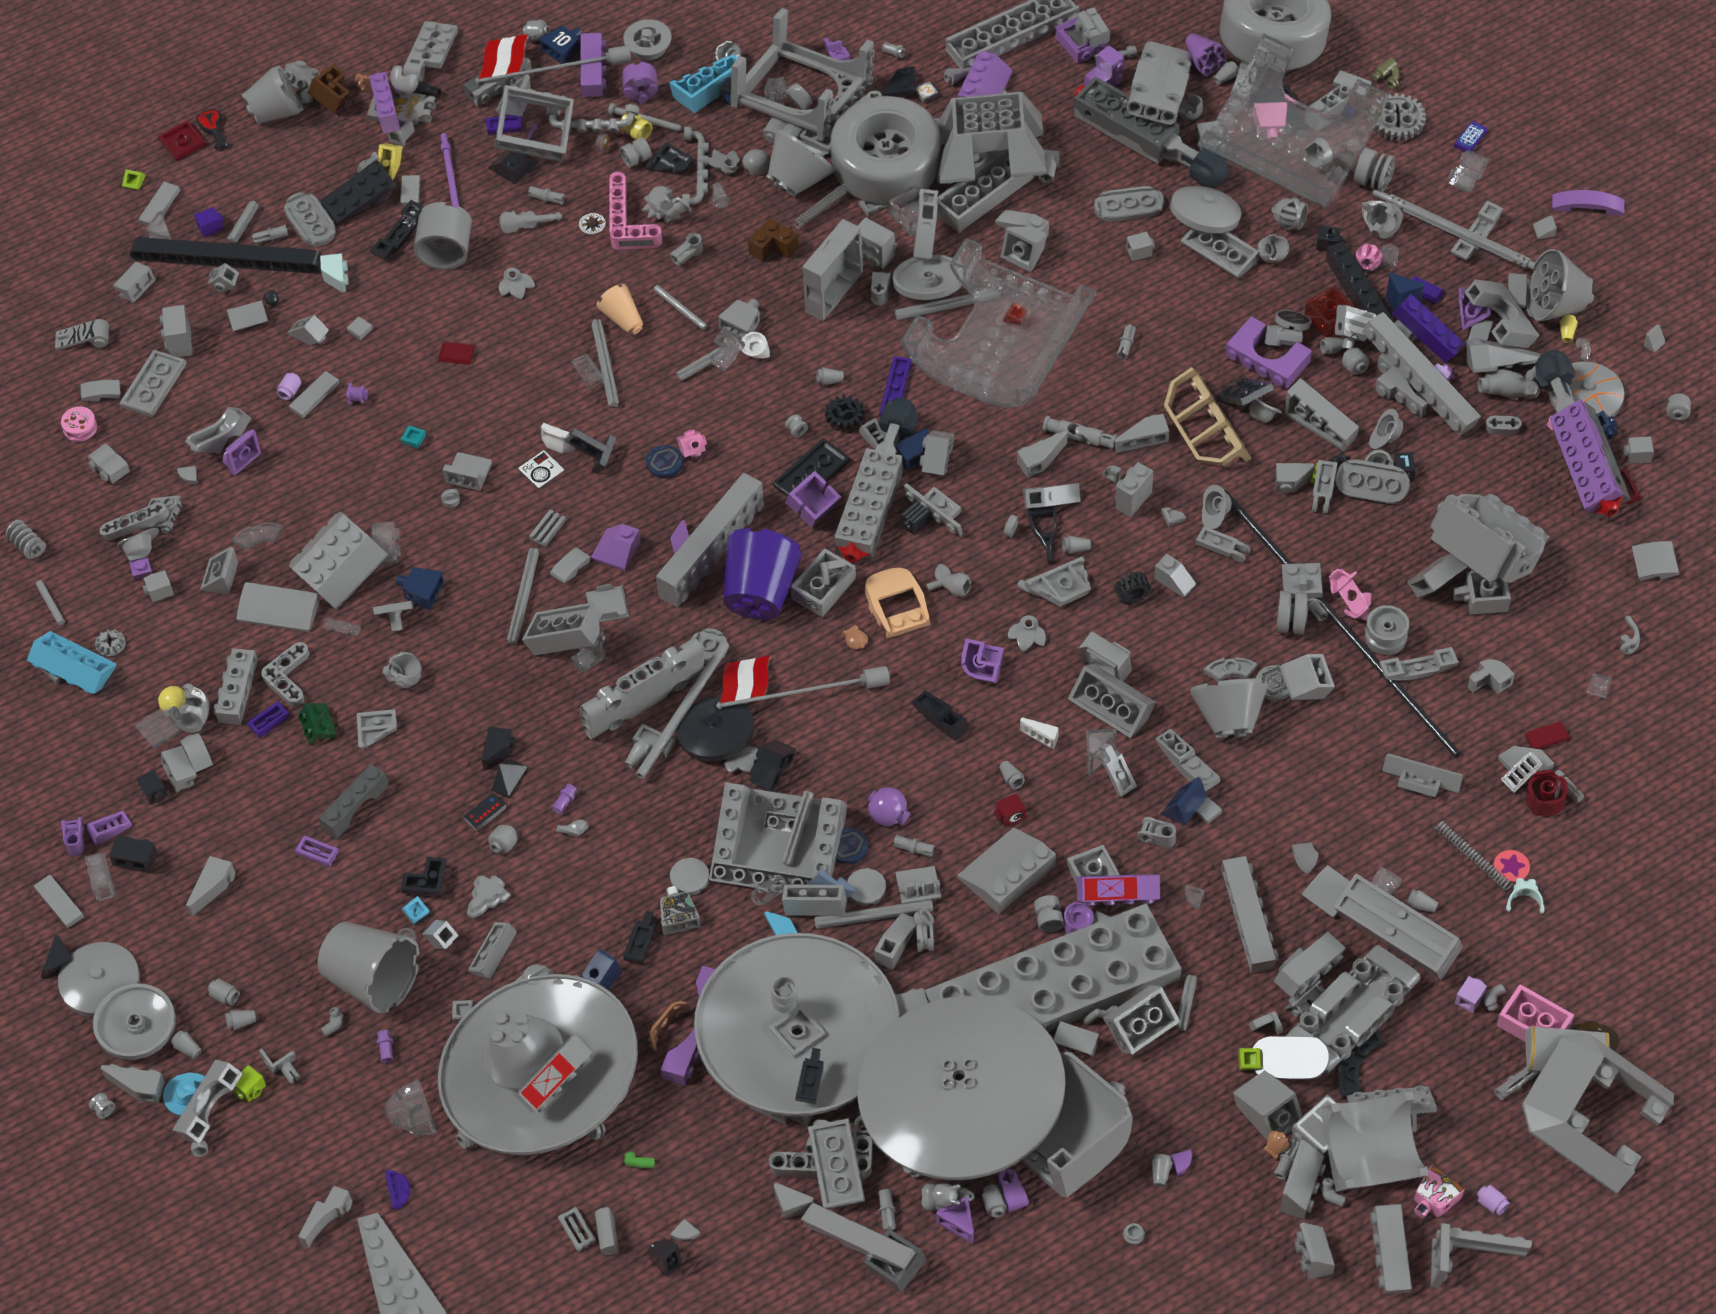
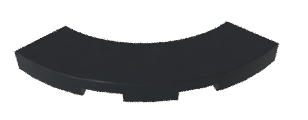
(1349, 1068)

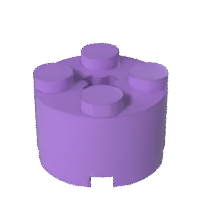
(640, 82)

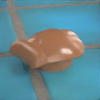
(855, 638)
(1276, 1144)

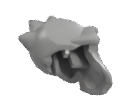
(663, 204)

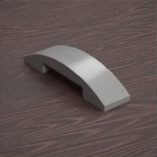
(1483, 225)
(1419, 667)

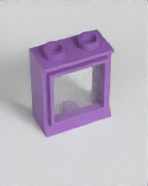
(1073, 42)

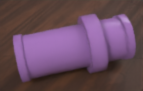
(565, 797)
(385, 1044)

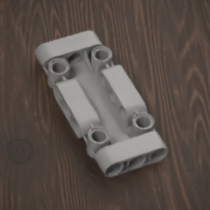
(1159, 83)
(620, 704)
(1357, 1003)

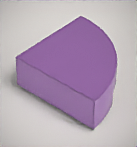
(1181, 1161)

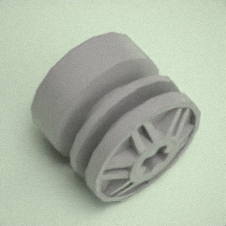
(1372, 169)

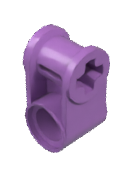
(73, 832)
(1013, 1192)

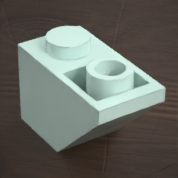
(333, 271)

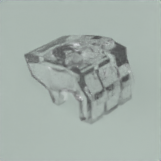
(1387, 881)

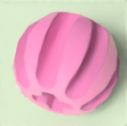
(1368, 257)

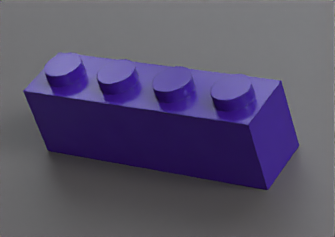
(1428, 328)

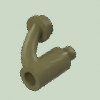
(1386, 68)

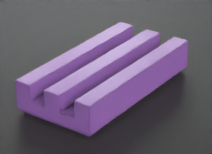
(329, 857)

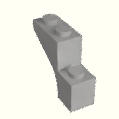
(214, 437)

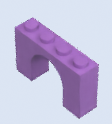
(1279, 371)

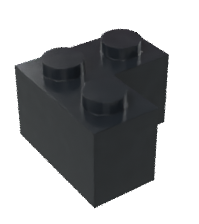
(770, 763)

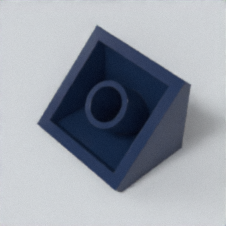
(1400, 288)
(1185, 801)

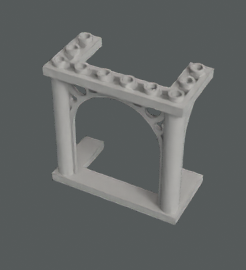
(824, 116)

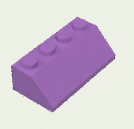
(986, 76)

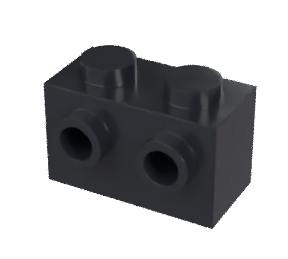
(133, 853)

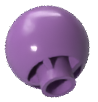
(888, 807)

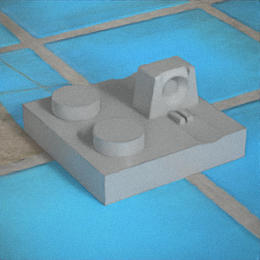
(1302, 578)

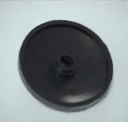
(714, 732)

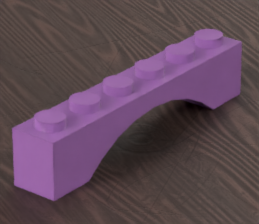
(680, 1060)

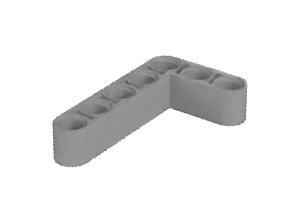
(809, 1170)

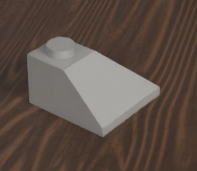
(1023, 246)

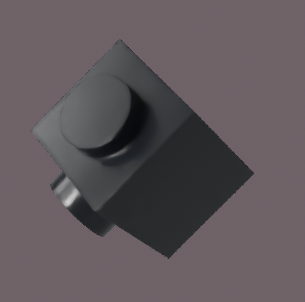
(1327, 236)

